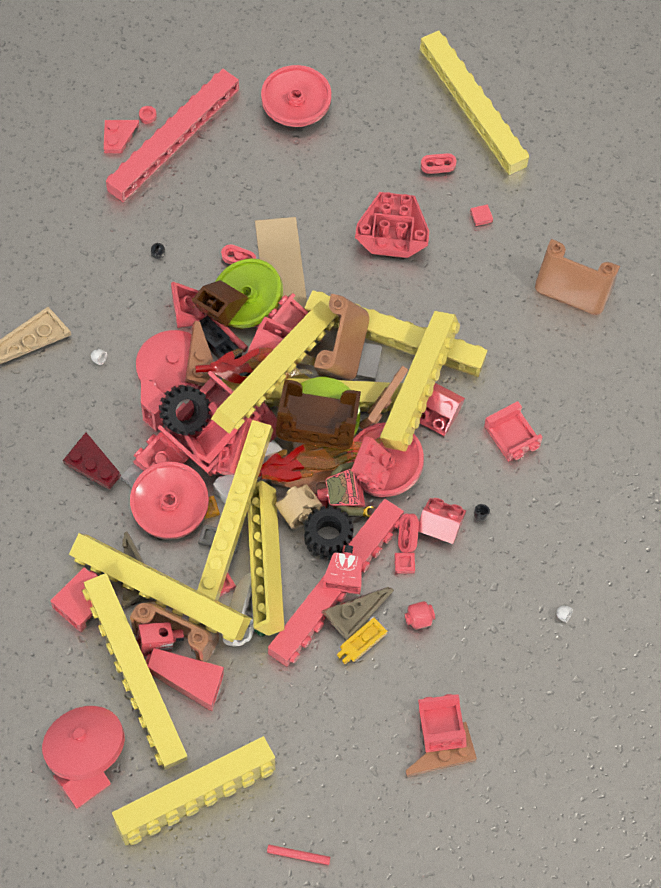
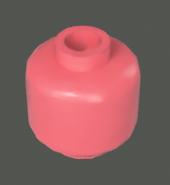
(420, 615)

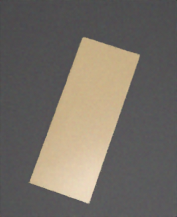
(281, 248)

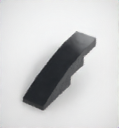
(218, 340)

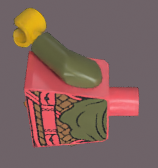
(345, 491)

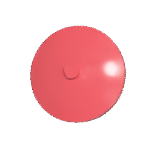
(296, 96)
(165, 359)
(403, 466)
(169, 500)
(83, 742)

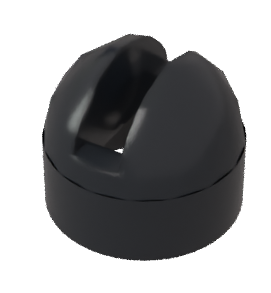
(161, 251)
(481, 512)

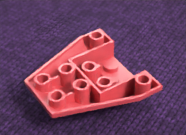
(393, 226)

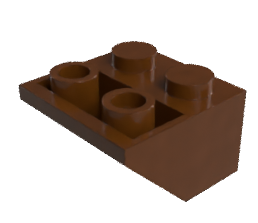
(219, 301)

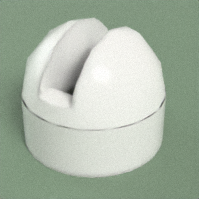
(99, 356)
(564, 613)

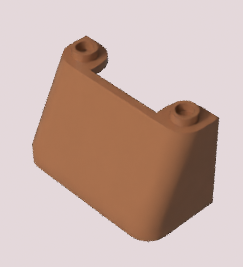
(574, 282)
(345, 358)
(200, 639)

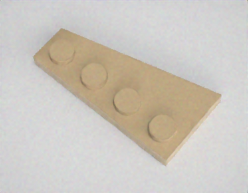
(32, 335)

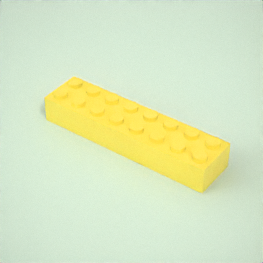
(194, 791)

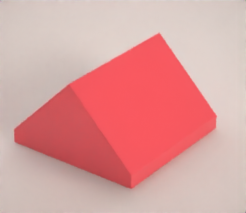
(185, 310)
(83, 790)

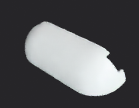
(243, 603)

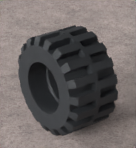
(169, 406)
(327, 518)

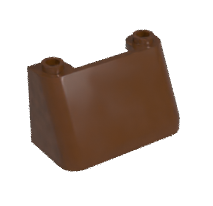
(317, 418)

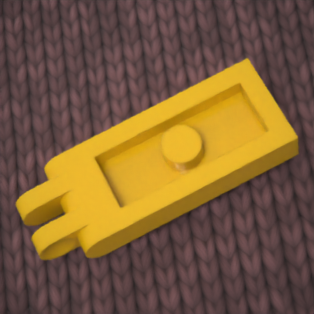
(362, 641)

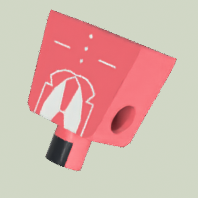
(344, 572)
(157, 636)

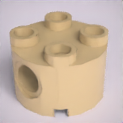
(298, 505)

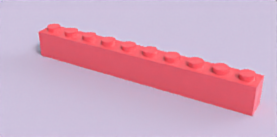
(172, 135)
(309, 615)

